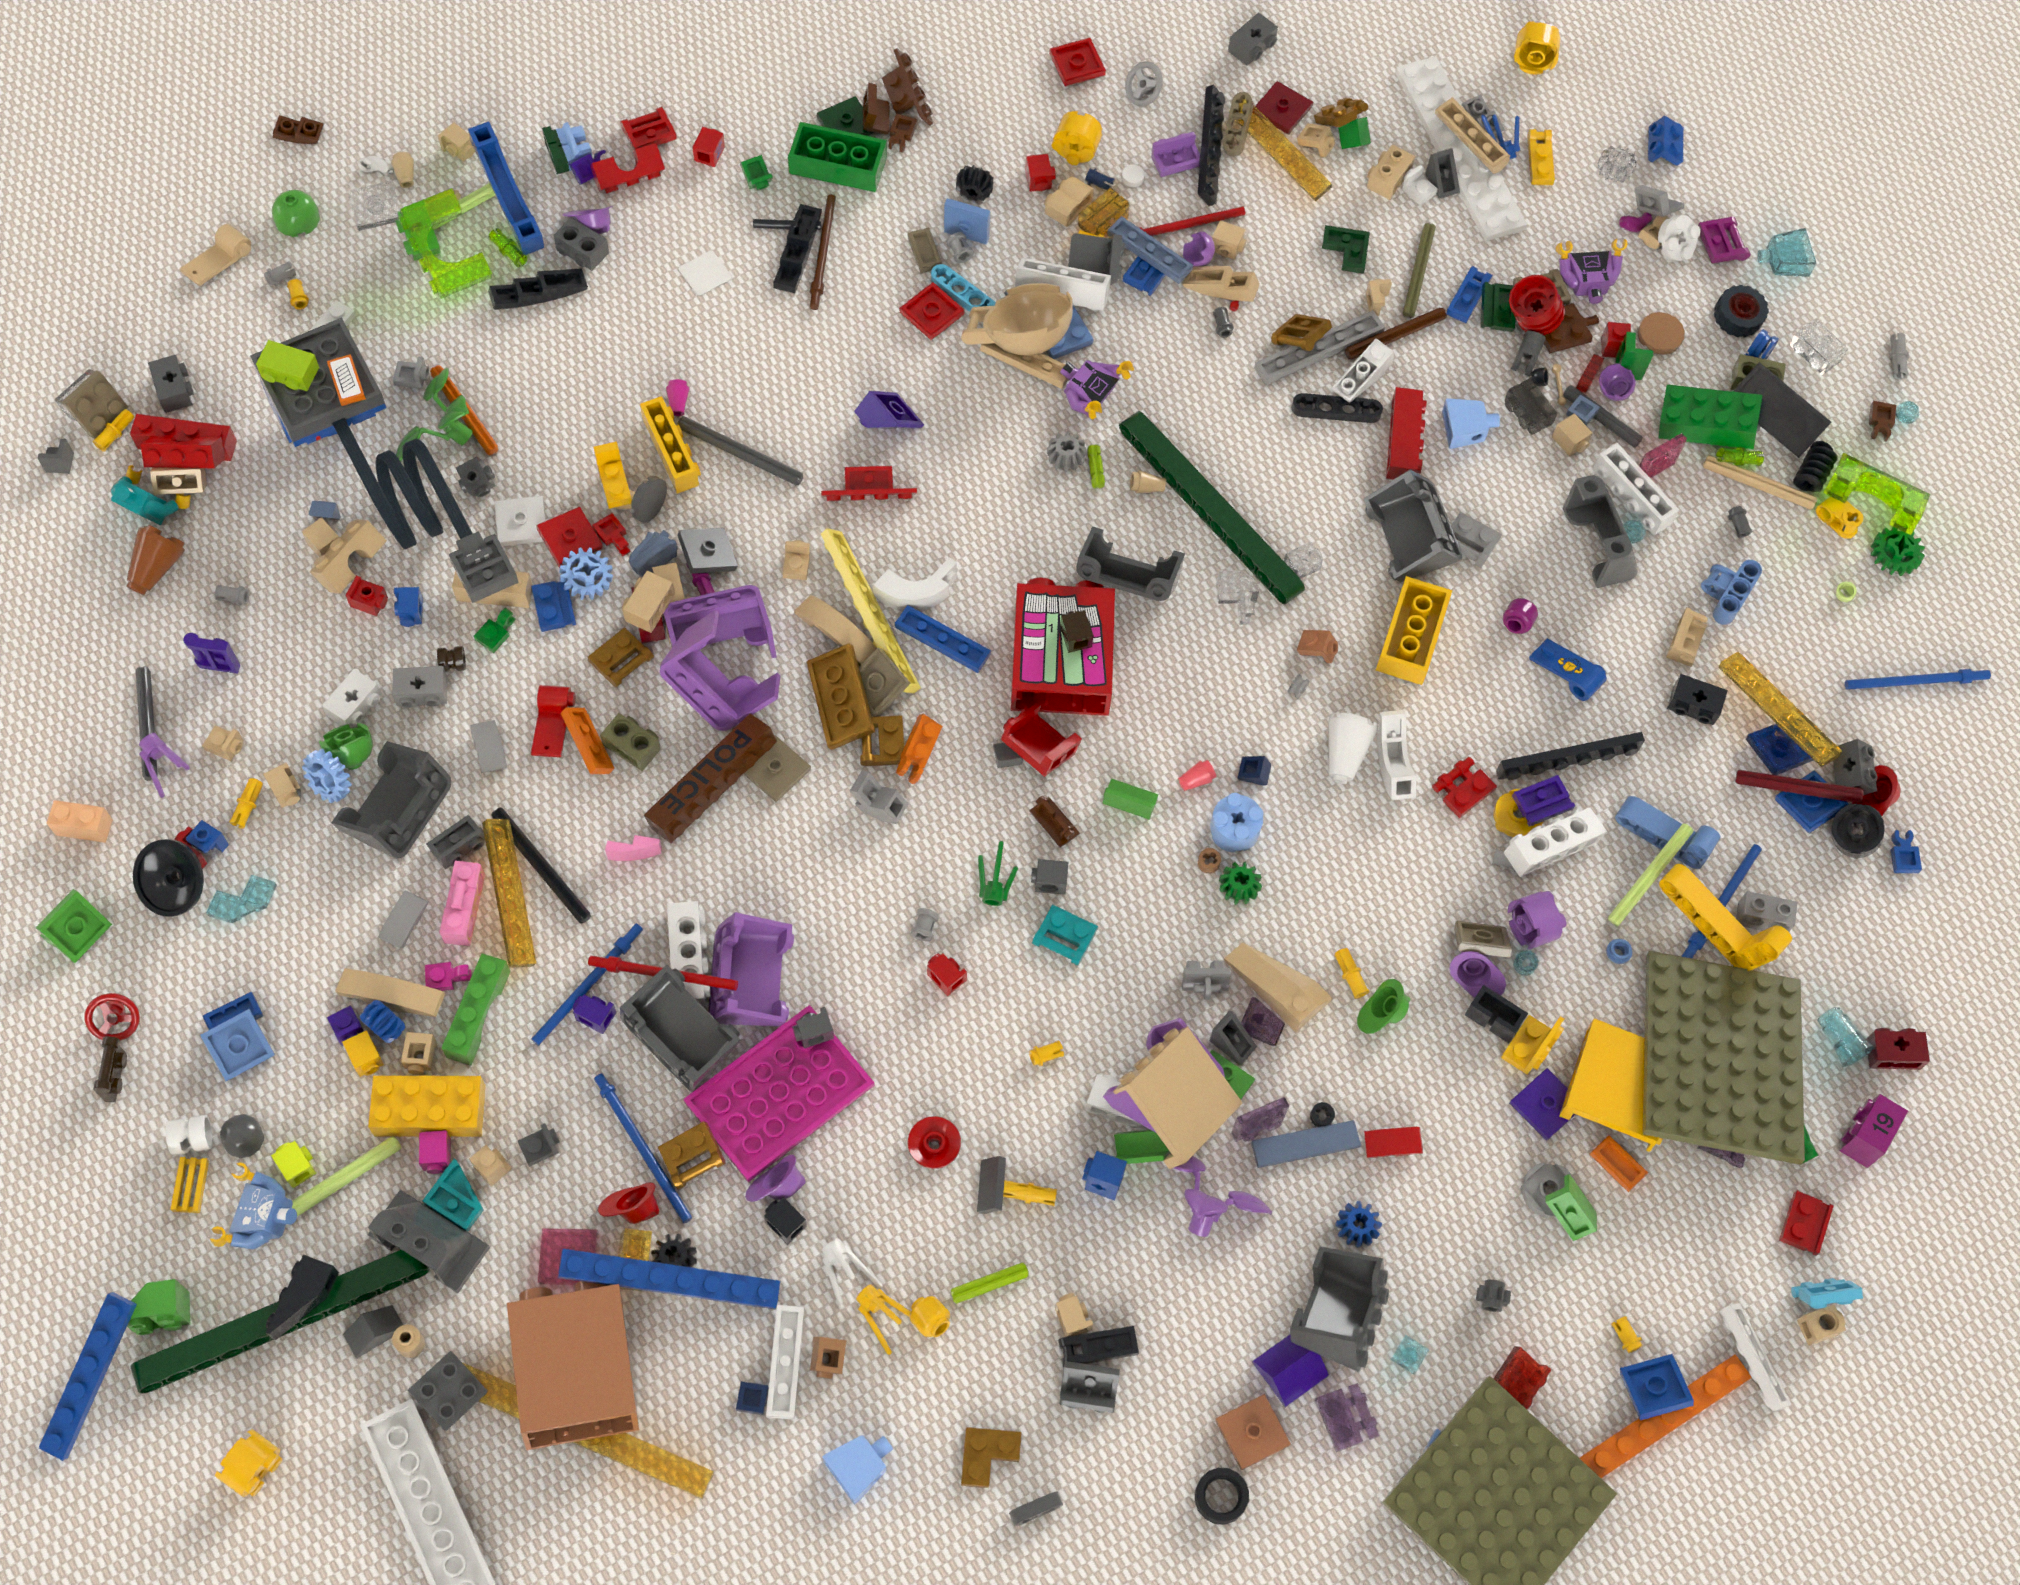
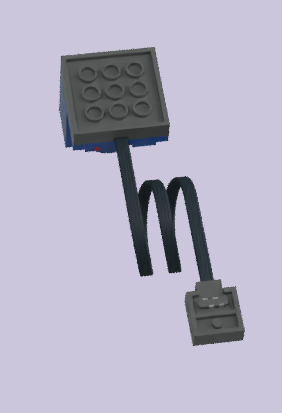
(319, 414)

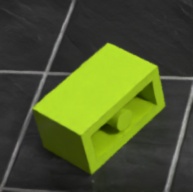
(287, 365)

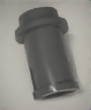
(1224, 327)
(1740, 522)

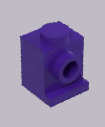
(594, 1012)

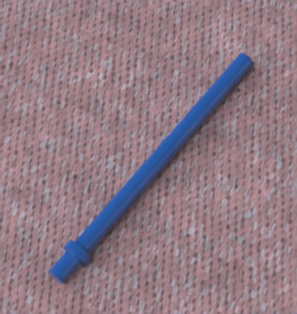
(608, 1092)

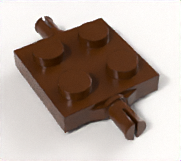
(1571, 332)

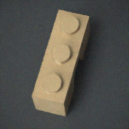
(333, 567)

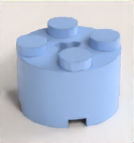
(1238, 810)

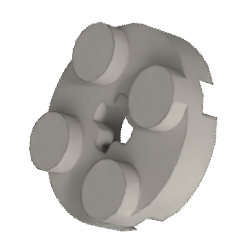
(1533, 1188)

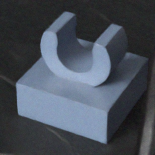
(1583, 409)

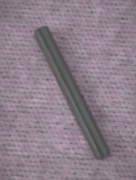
(145, 712)

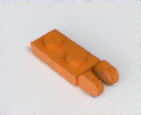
(918, 747)

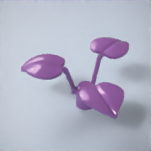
(1207, 1208)

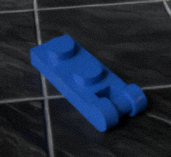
(1468, 295)

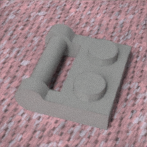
(1475, 535)

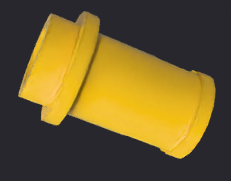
(298, 297)
(1046, 1053)
(1627, 1335)

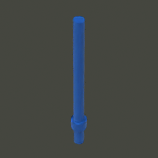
(1962, 676)
(1698, 939)
(621, 946)

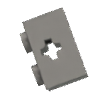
(419, 686)

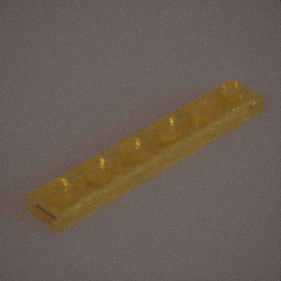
(1286, 155)
(1780, 709)
(509, 893)

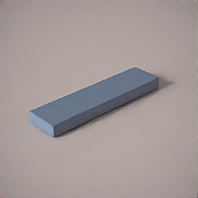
(1151, 250)
(1305, 1144)

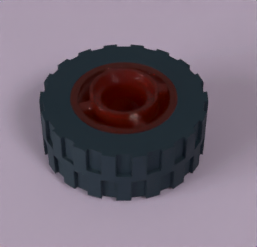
(1741, 311)

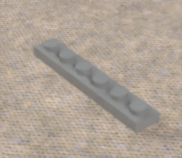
(1331, 343)

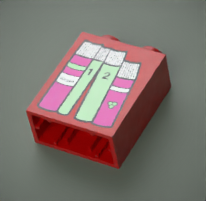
(1041, 663)

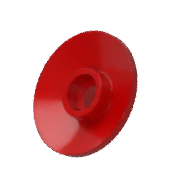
(937, 1130)

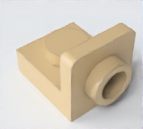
(1318, 137)
(1376, 293)
(796, 560)
(223, 743)

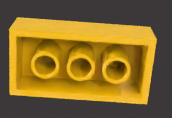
(1414, 630)
(427, 1104)

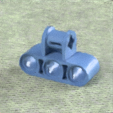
(1727, 584)

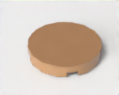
(1661, 333)

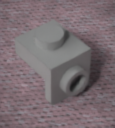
(411, 374)

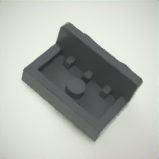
(457, 842)
(1089, 1387)

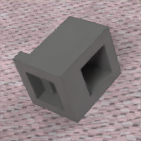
(813, 1029)

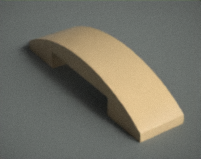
(835, 626)

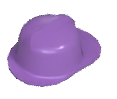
(594, 219)
(1475, 970)
(777, 1182)

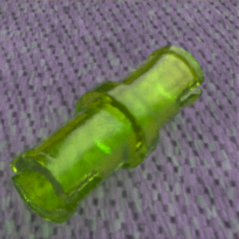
(507, 247)
(1740, 456)

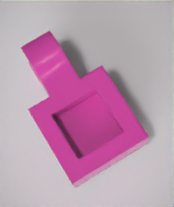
(443, 975)

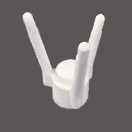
(837, 1255)

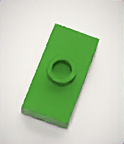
(1236, 1077)

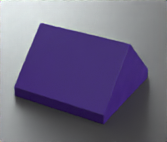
(1290, 1370)

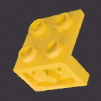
(1532, 1044)

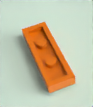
(587, 741)

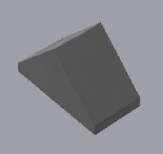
(1442, 173)
(1232, 1038)
(372, 1330)

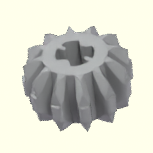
(1066, 451)

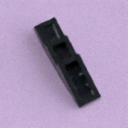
(797, 248)
(539, 289)

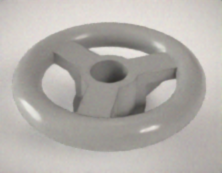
(1146, 84)

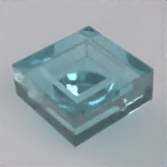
(1409, 1354)

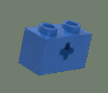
(1104, 1175)

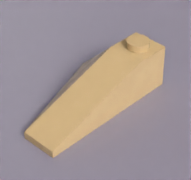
(1281, 987)

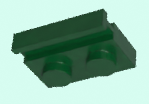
(1496, 308)

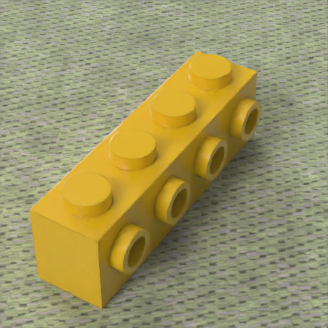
(669, 444)

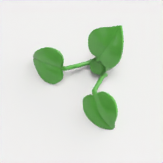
(449, 422)

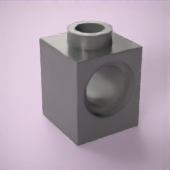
(1050, 876)

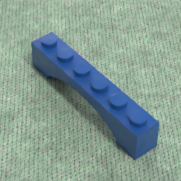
(505, 189)

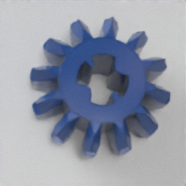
(382, 1021)
(1348, 1228)

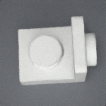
(1418, 186)

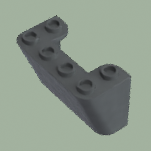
(1592, 503)
(1342, 1307)

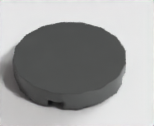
(649, 499)

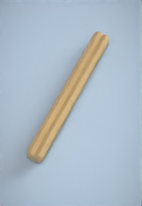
(1760, 482)

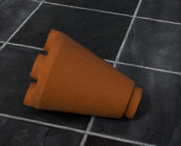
(151, 558)

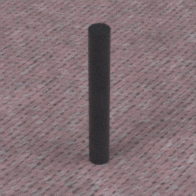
(775, 224)

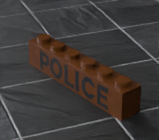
(710, 778)

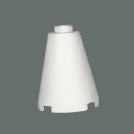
(1348, 744)

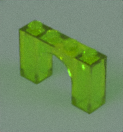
(445, 276)
(1903, 499)

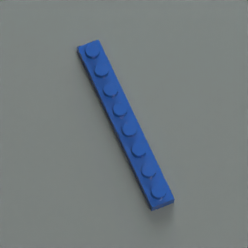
(668, 1279)

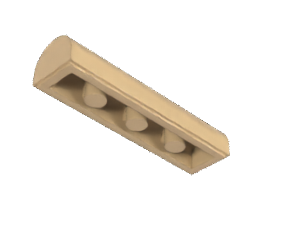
(1473, 135)

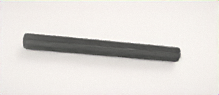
(740, 450)

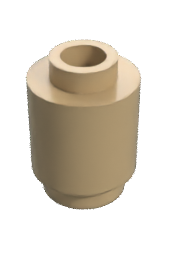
(413, 1346)

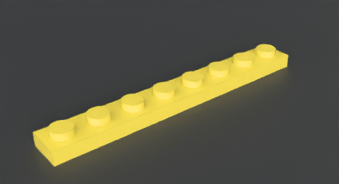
(866, 603)

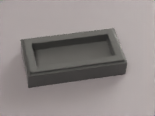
(991, 1185)

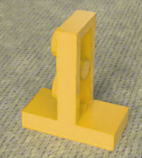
(612, 475)

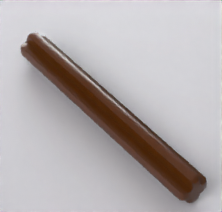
(1398, 332)

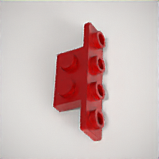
(868, 481)

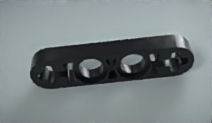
(1337, 411)

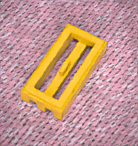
(179, 1183)

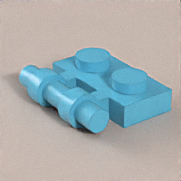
(1827, 1292)

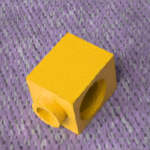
(363, 1054)

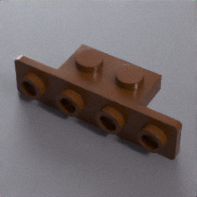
(904, 90)

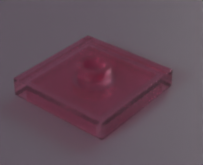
(1663, 456)
(551, 1246)

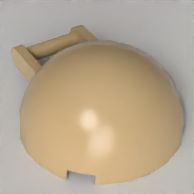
(1023, 321)

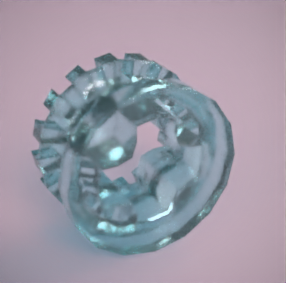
(1523, 955)

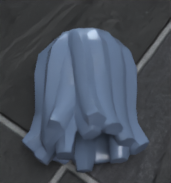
(653, 552)

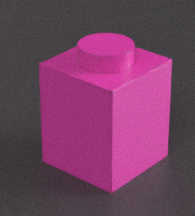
(434, 1151)

